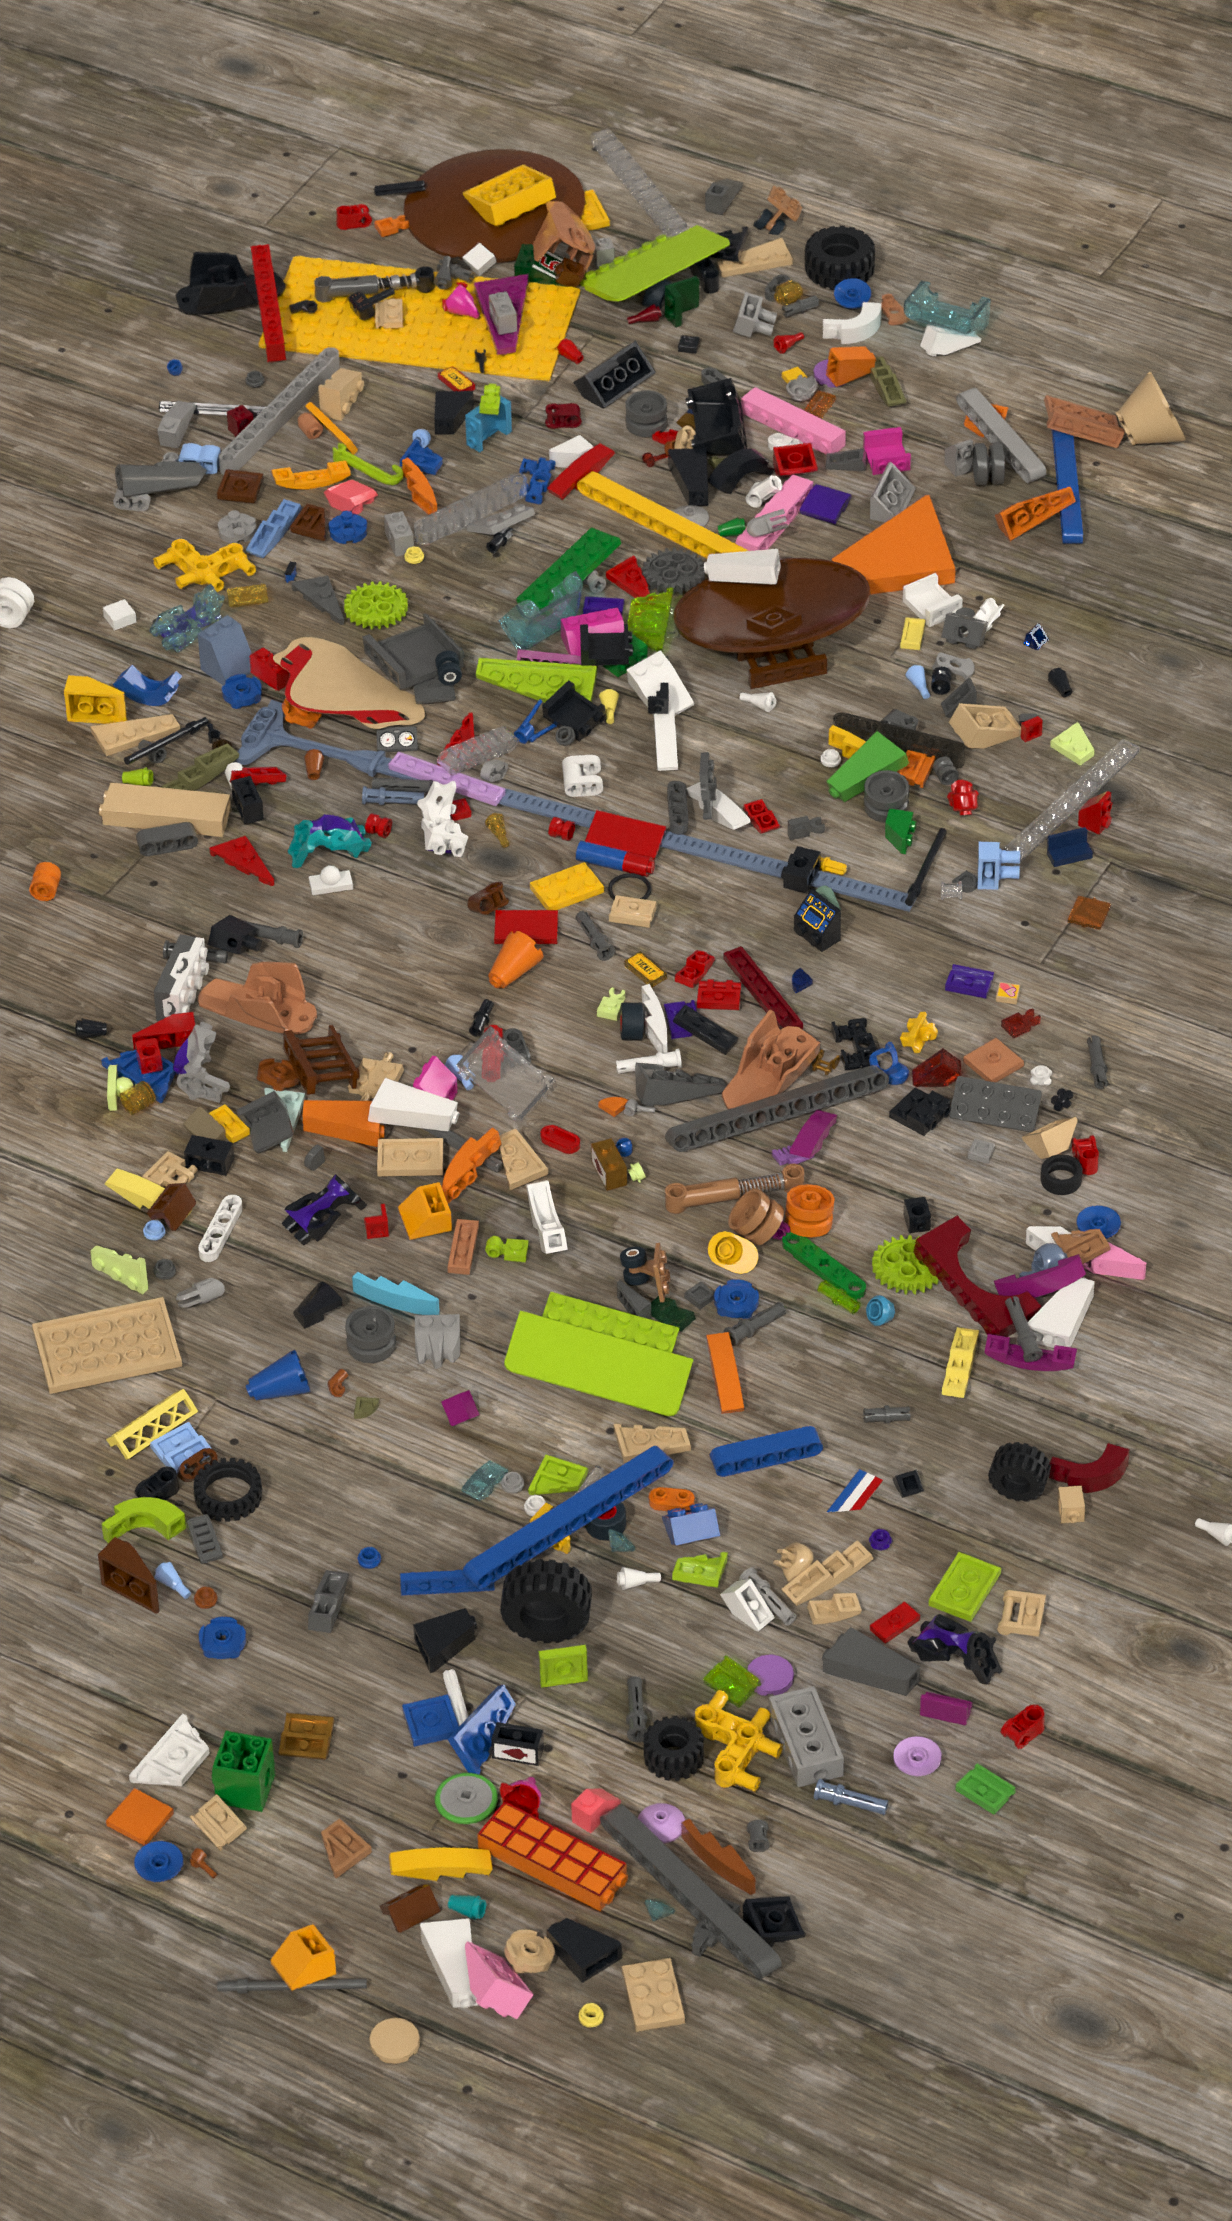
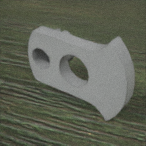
(965, 668)

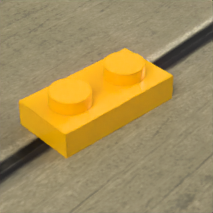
(233, 1126)

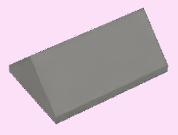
(890, 494)

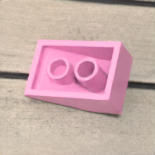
(495, 1982)

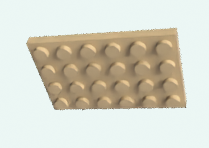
(106, 1345)

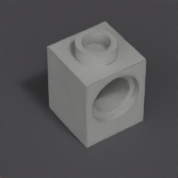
(603, 252)

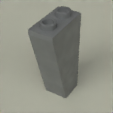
(870, 1663)

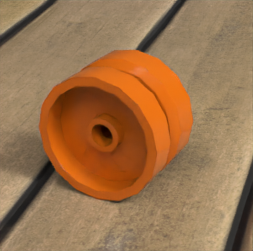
(809, 1210)

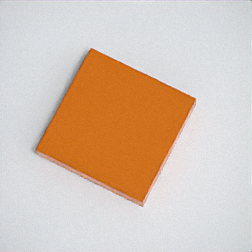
(139, 1817)

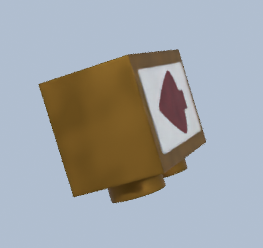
(609, 1164)

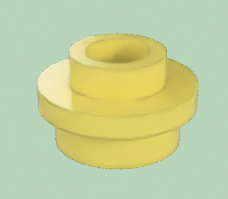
(414, 555)
(591, 2010)

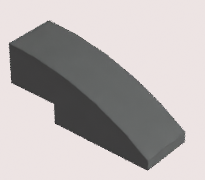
(327, 1601)

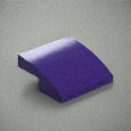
(825, 503)

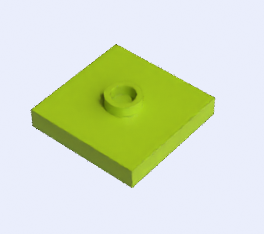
(563, 1666)

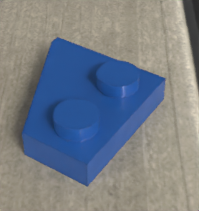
(423, 458)

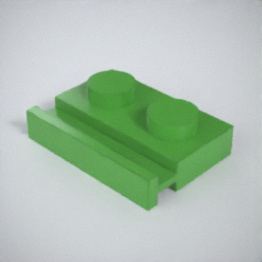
(985, 1789)

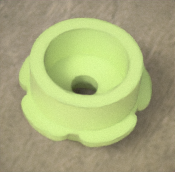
(636, 1172)

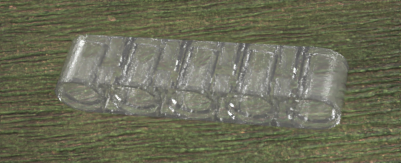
(477, 750)

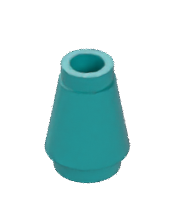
(468, 1905)

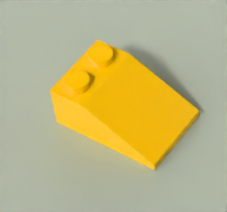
(93, 701)

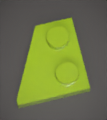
(557, 1477)
(700, 1569)

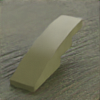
(886, 383)
(204, 769)

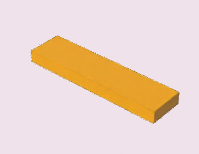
(332, 428)

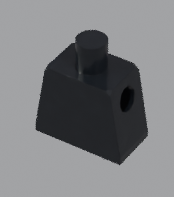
(234, 936)

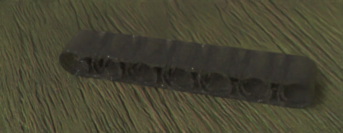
(903, 738)

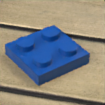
(430, 1720)

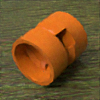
(45, 881)

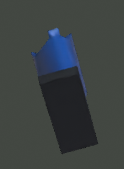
(290, 572)

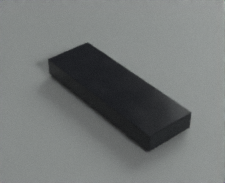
(705, 1029)

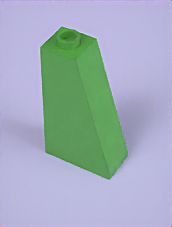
(873, 756)

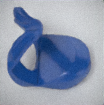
(897, 1072)

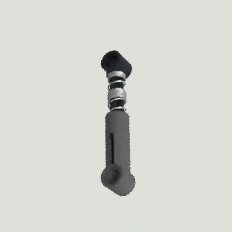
(327, 288)

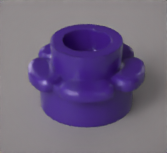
(880, 1539)

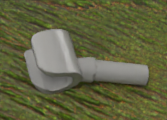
(632, 1106)

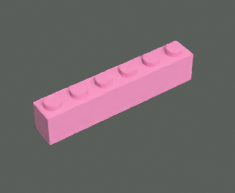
(792, 421)
(788, 498)

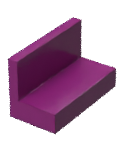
(945, 1708)

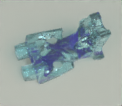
(174, 626)

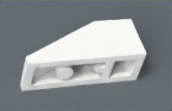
(945, 341)

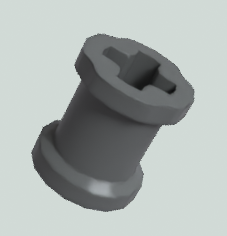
(758, 1836)

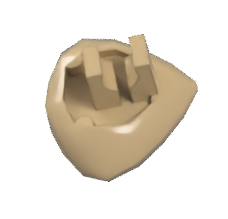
(794, 1560)

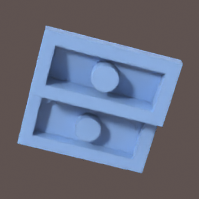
(178, 1445)

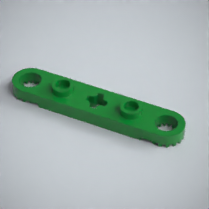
(813, 1256)

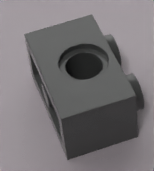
(976, 630)

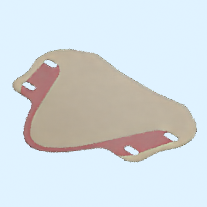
(338, 683)

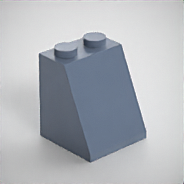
(224, 650)

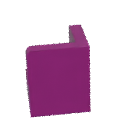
(460, 1408)

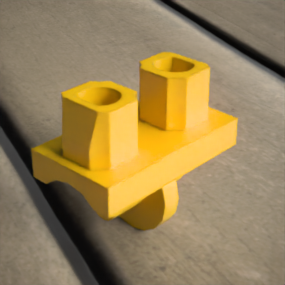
(918, 1033)

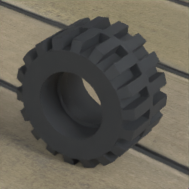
(1019, 1471)
(673, 1733)

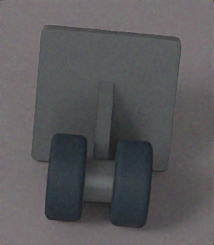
(442, 686)

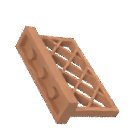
(1083, 422)

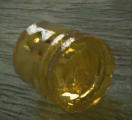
(137, 1097)

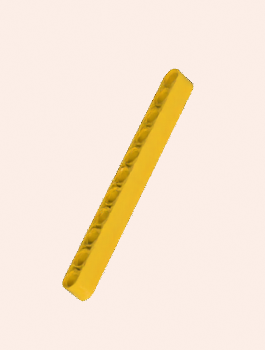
(654, 516)

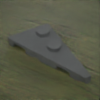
(321, 595)

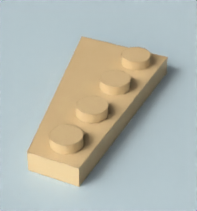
(759, 258)

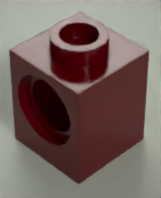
(238, 419)

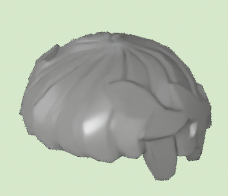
(802, 388)

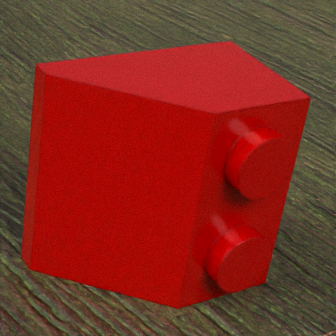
(794, 460)

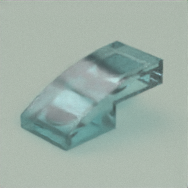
(483, 1480)

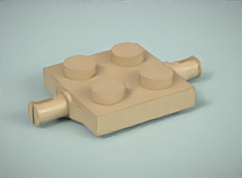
(373, 1074)

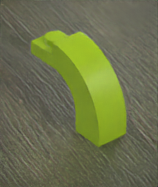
(147, 1513)

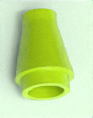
(138, 777)

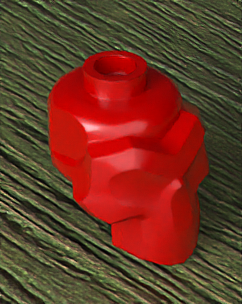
(963, 797)

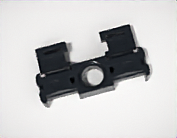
(858, 1035)

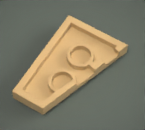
(520, 1160)
(637, 1440)

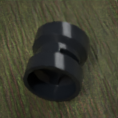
(941, 680)

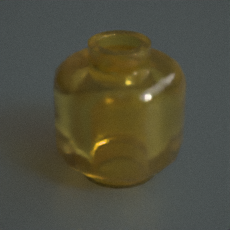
(788, 292)

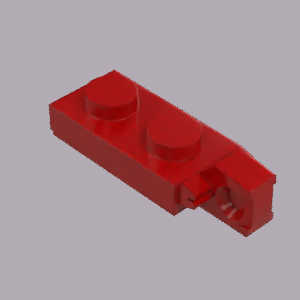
(260, 775)

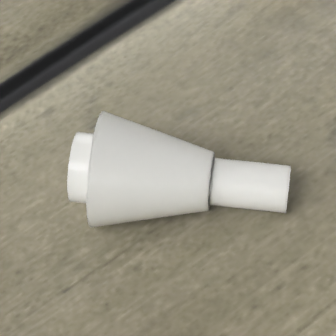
(762, 700)
(1220, 1531)
(631, 1578)

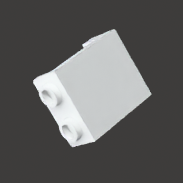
(930, 600)

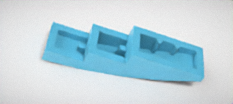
(400, 1297)

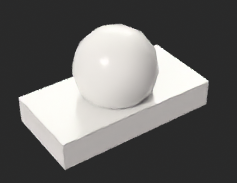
(330, 881)

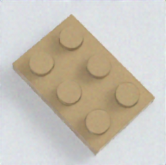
(410, 1157)
(653, 1994)

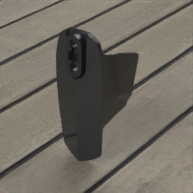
(219, 284)

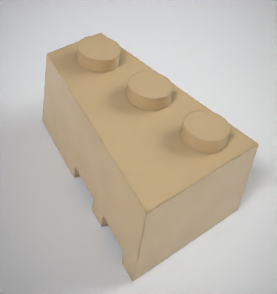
(340, 393)

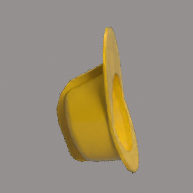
(732, 1252)

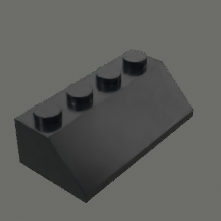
(615, 376)

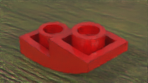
(760, 816)
(695, 969)

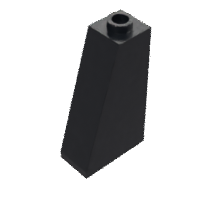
(690, 474)

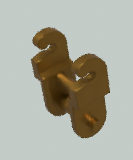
(831, 1065)

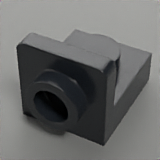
(660, 703)

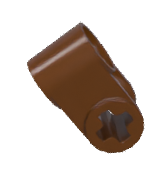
(491, 897)

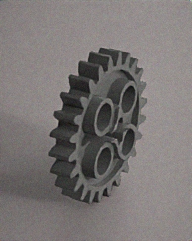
(673, 570)

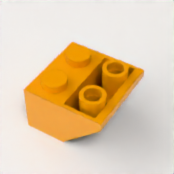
(425, 1212)
(304, 1958)

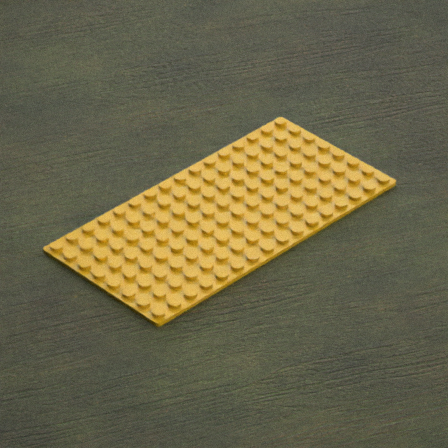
(428, 333)

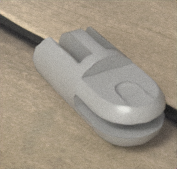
(763, 524)
(200, 1293)

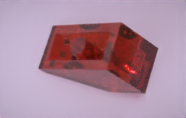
(937, 1070)

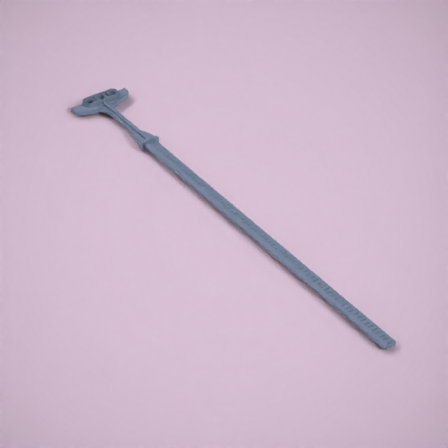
(267, 732)

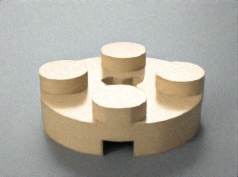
(523, 1961)

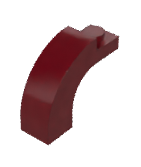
(1093, 1475)

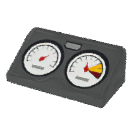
(397, 739)

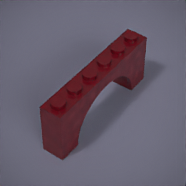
(939, 1252)

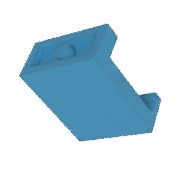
(482, 426)

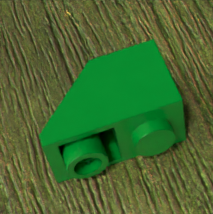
(898, 829)

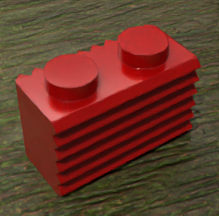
(268, 670)

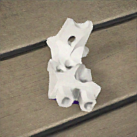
(439, 829)

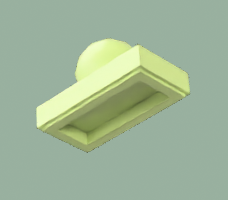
(116, 1086)

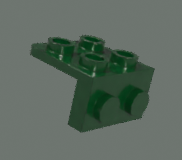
(680, 298)

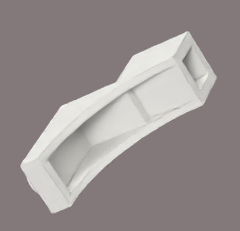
(545, 1217)

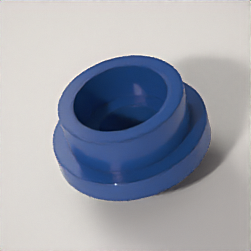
(369, 1558)

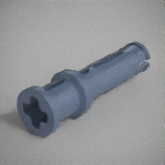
(378, 796)
(839, 1795)

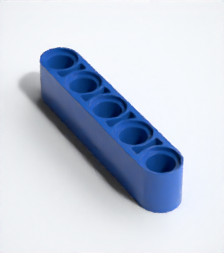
(766, 1451)

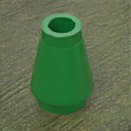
(732, 528)

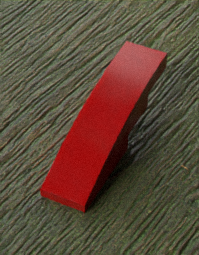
(590, 461)

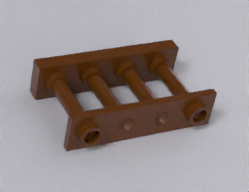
(786, 671)
(305, 1069)

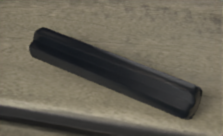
(399, 188)

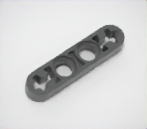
(677, 807)

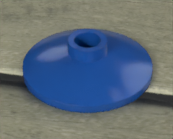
(852, 293)
(1099, 1218)
(159, 1854)

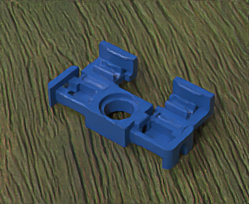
(540, 472)

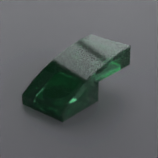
(670, 1314)

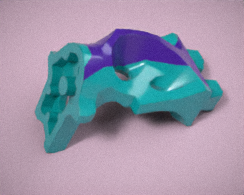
(341, 832)

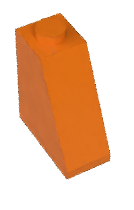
(849, 364)

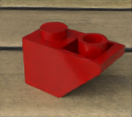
(1096, 813)

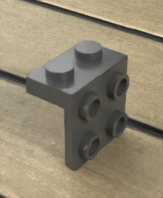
(267, 1121)

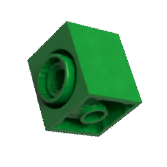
(244, 1770)

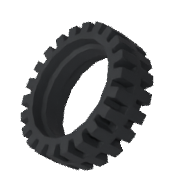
(229, 1509)

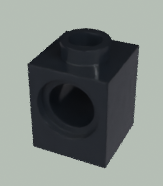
(917, 1215)

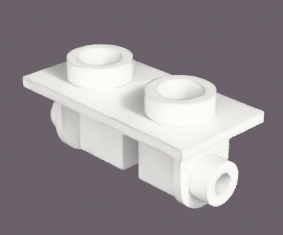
(989, 612)

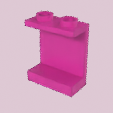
(885, 446)

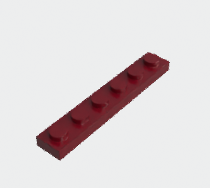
(761, 987)

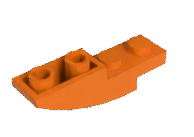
(463, 1166)

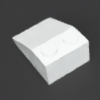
(646, 680)

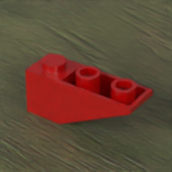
(169, 1031)

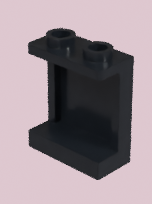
(605, 647)
(573, 710)

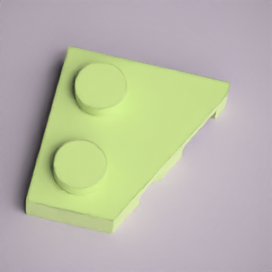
(1073, 744)

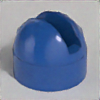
(174, 367)
(624, 1147)

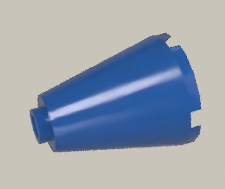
(279, 1379)

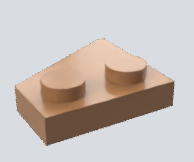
(1085, 1243)
(343, 1847)

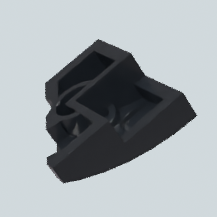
(316, 1304)

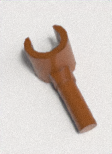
(197, 1860)

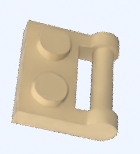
(1029, 1614)

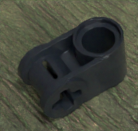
(159, 1485)

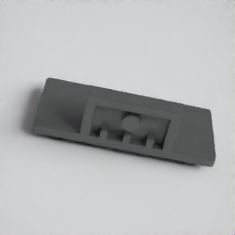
(995, 1104)

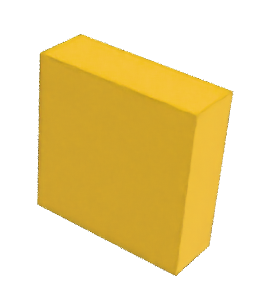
(792, 374)

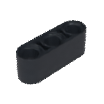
(707, 275)

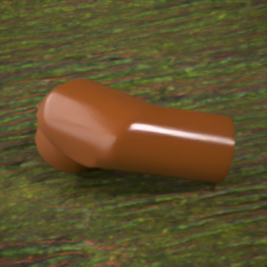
(335, 1383)

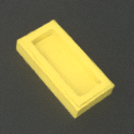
(912, 633)

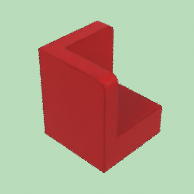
(377, 1225)

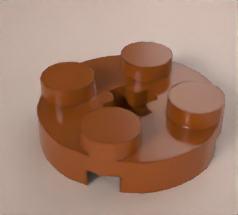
(277, 1074)

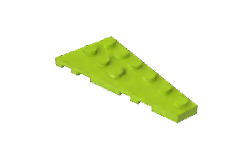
(537, 679)

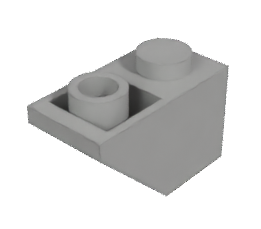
(959, 457)

